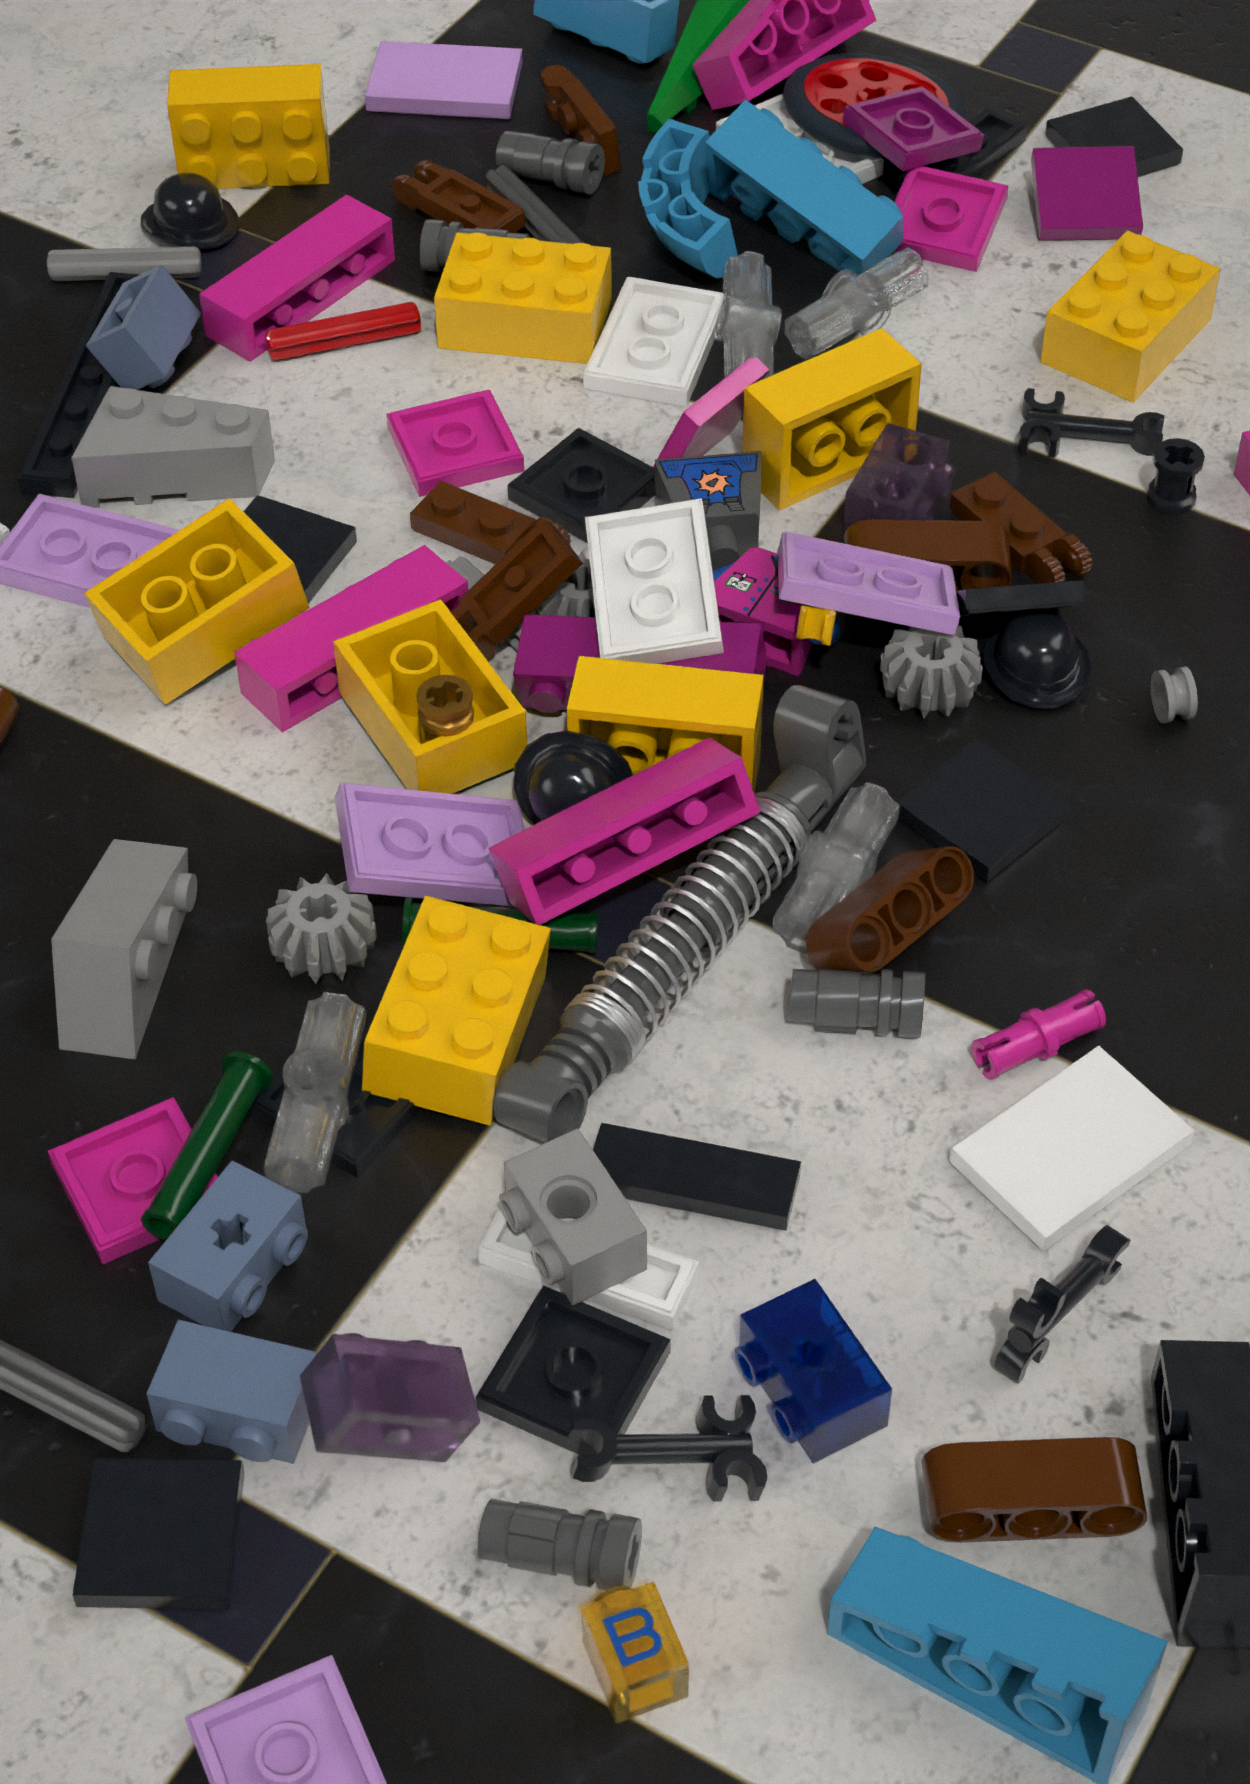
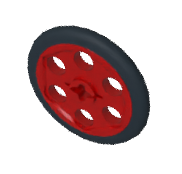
(856, 79)

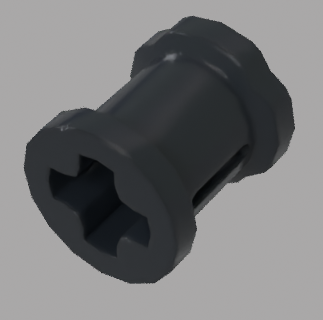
(1173, 484)

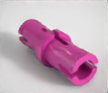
(1038, 1034)

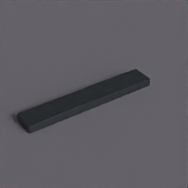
(82, 388)

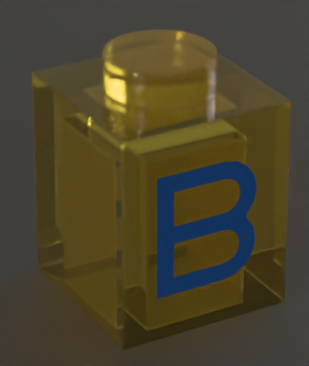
(634, 1651)

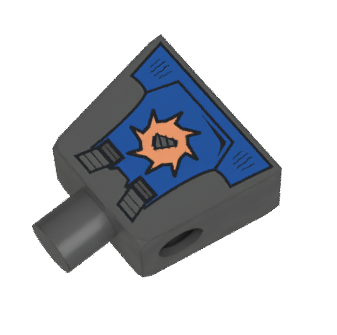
(729, 496)

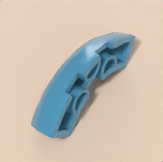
(673, 199)

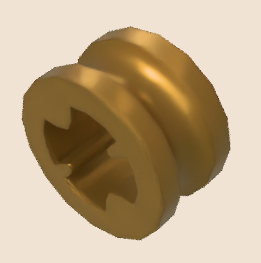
(445, 705)

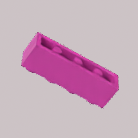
(298, 276)
(294, 666)
(624, 830)

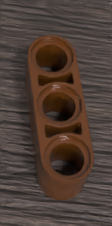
(972, 549)
(890, 910)
(1033, 1489)

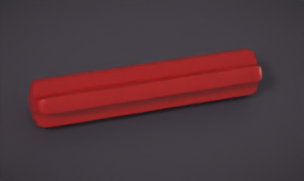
(343, 331)

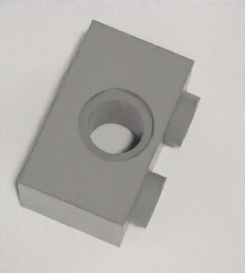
(570, 1181)

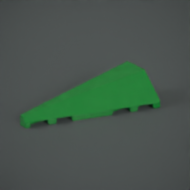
(680, 83)

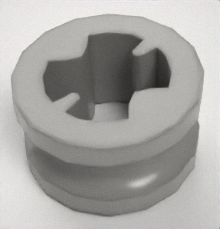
(1174, 694)

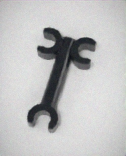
(1048, 423)
(1052, 1303)
(719, 1442)

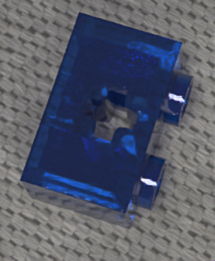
(812, 1371)

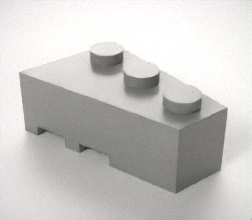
(172, 445)
(118, 946)

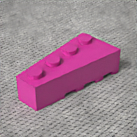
(771, 42)

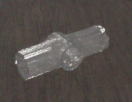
(856, 303)
(746, 317)
(836, 861)
(315, 1093)

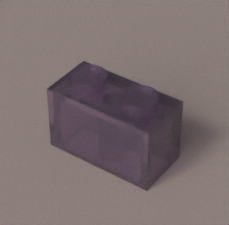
(389, 1398)

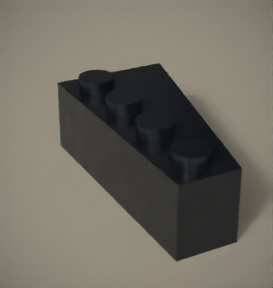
(1205, 1486)

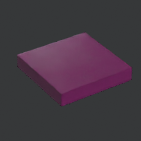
(912, 128)
(1086, 192)

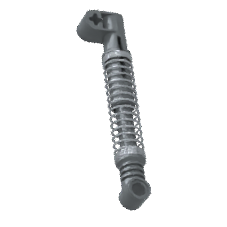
(605, 1029)

